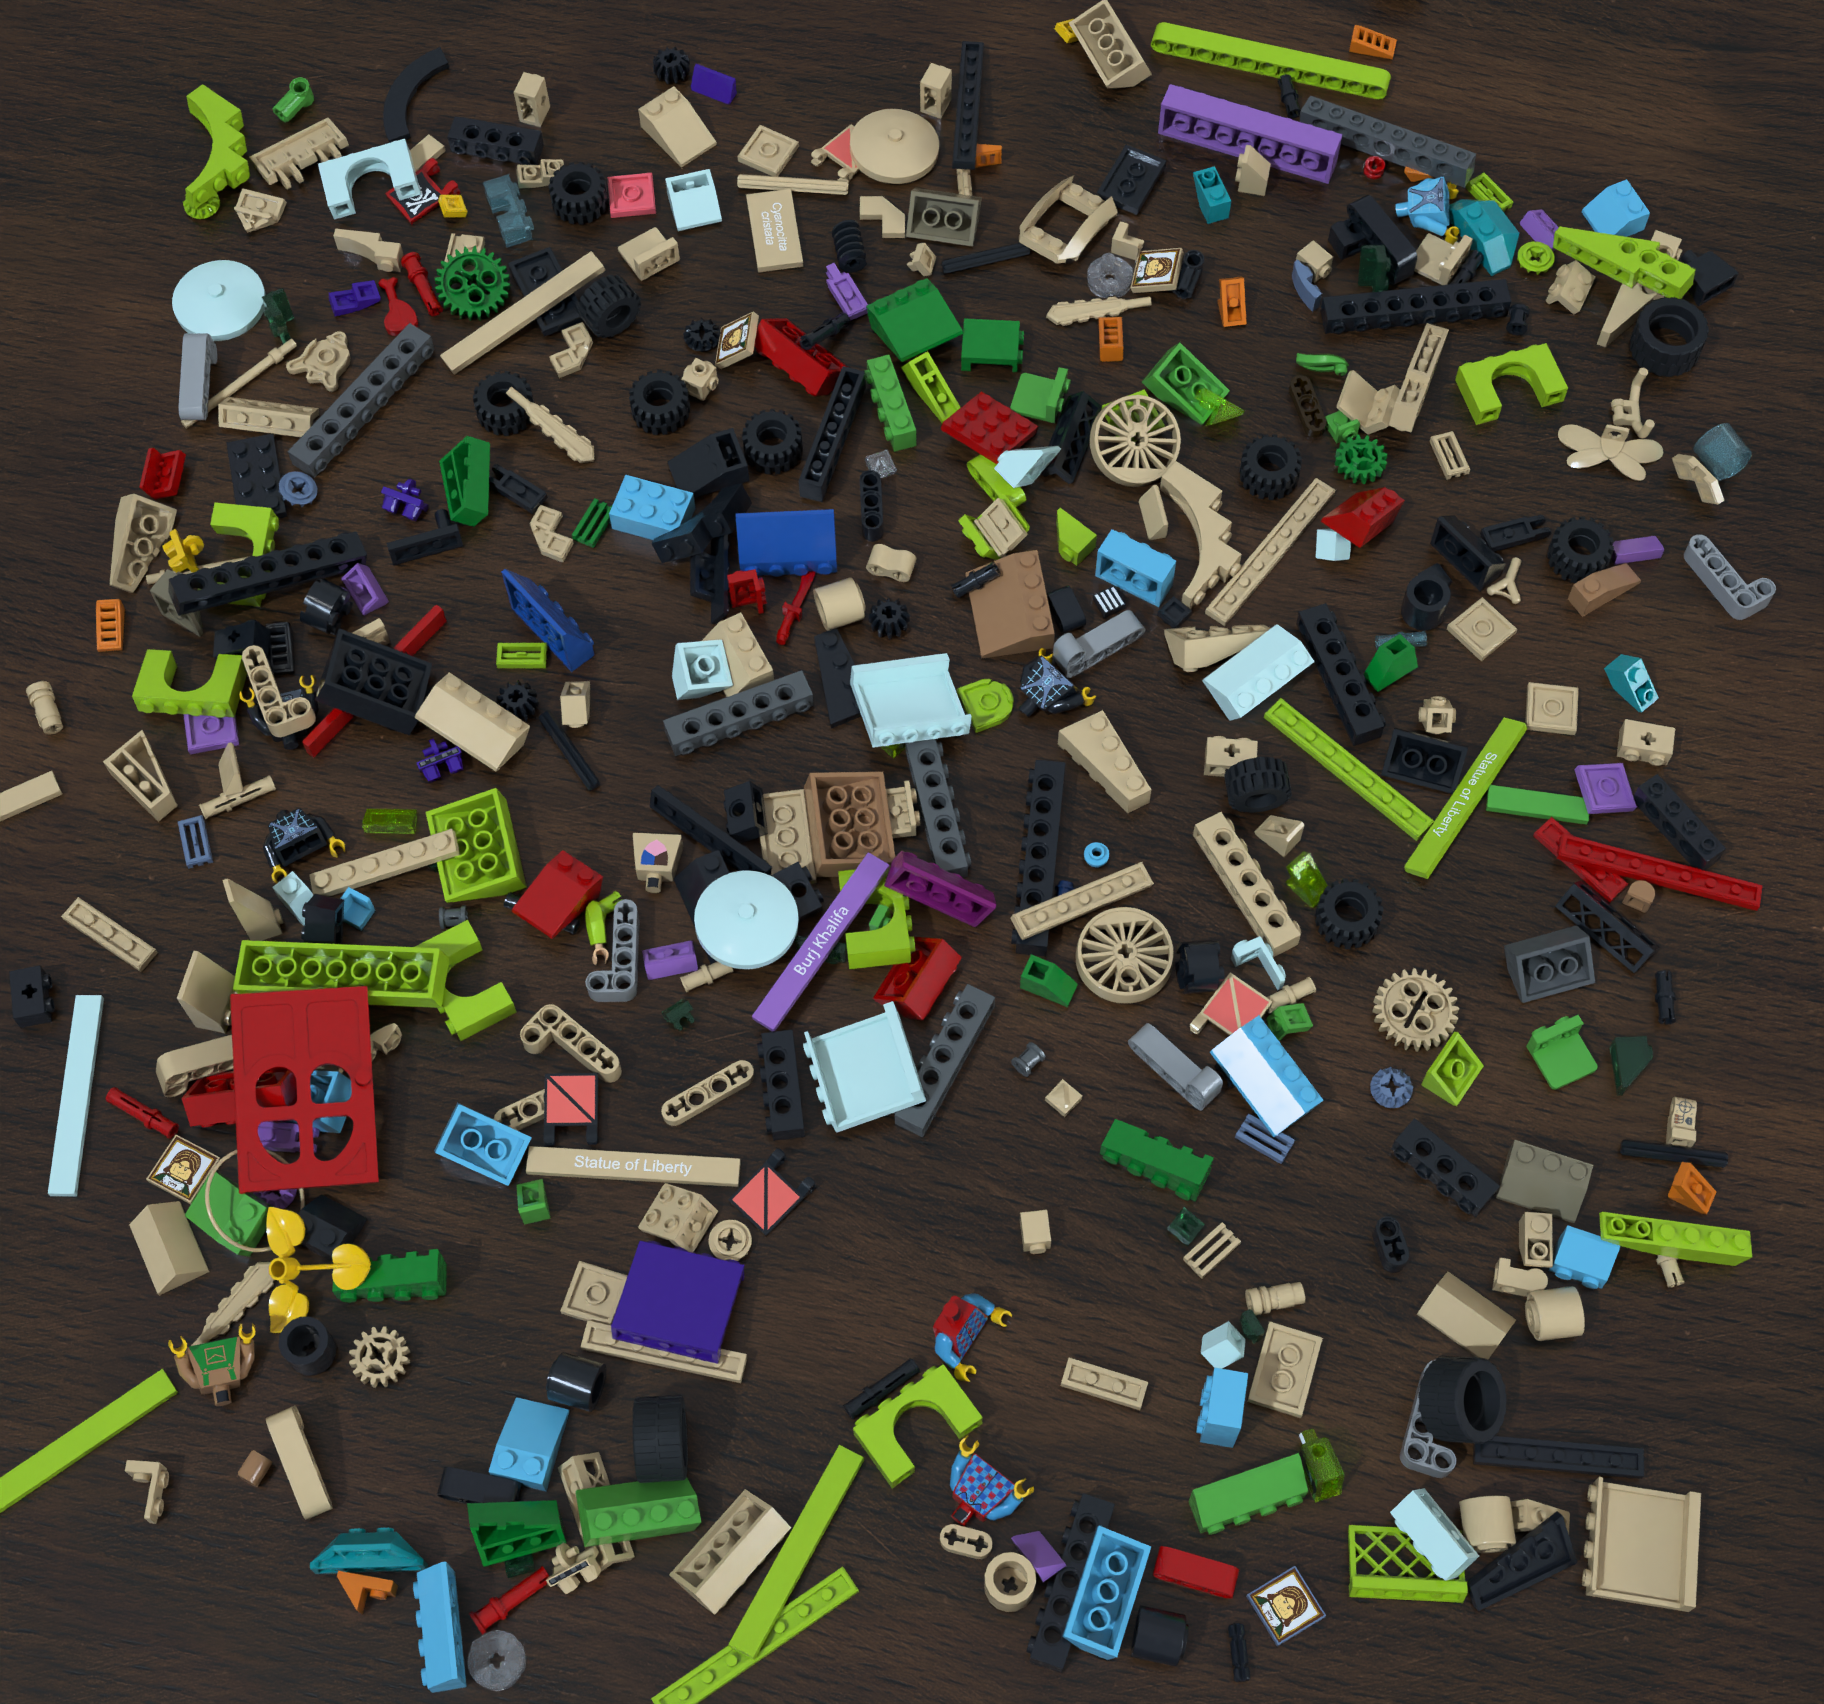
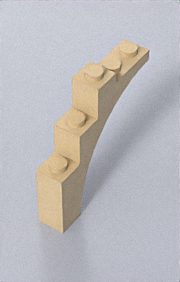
(1201, 503)

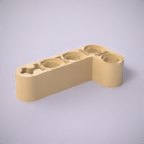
(268, 690)
(575, 1046)
(193, 1062)
(298, 1462)

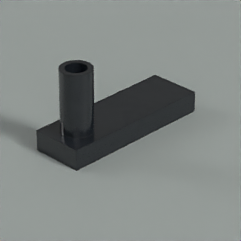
(427, 543)

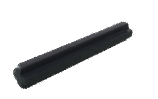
(984, 257)
(569, 750)
(1673, 1153)

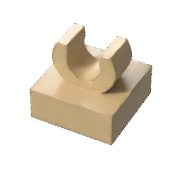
(922, 260)

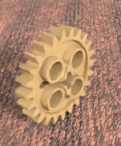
(1437, 1021)

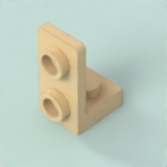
(144, 1471)
(1530, 1514)

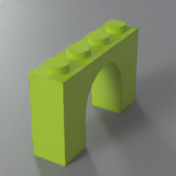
(1532, 364)
(250, 522)
(215, 698)
(887, 944)
(475, 1012)
(936, 1391)

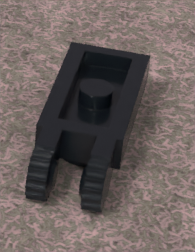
(517, 489)
(1514, 532)

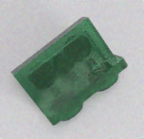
(1373, 267)
(277, 313)

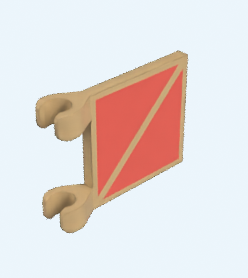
(839, 151)
(1231, 1006)

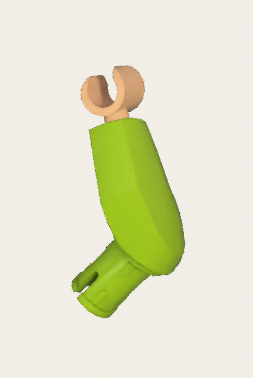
(595, 923)

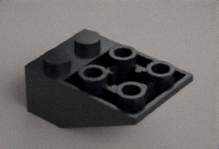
(710, 464)

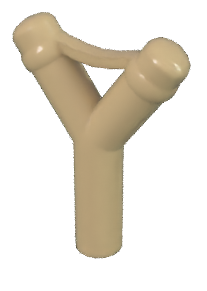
(1508, 582)

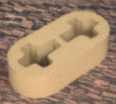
(968, 1535)

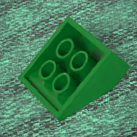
(913, 320)

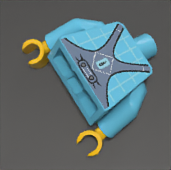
(1430, 207)

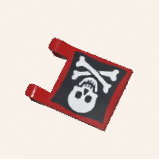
(420, 205)

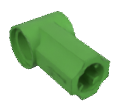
(298, 96)

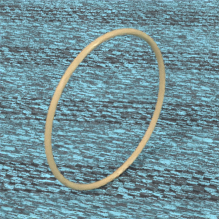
(207, 1202)

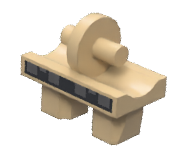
(570, 1562)

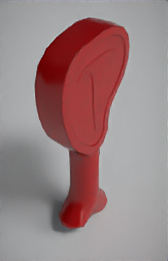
(400, 312)

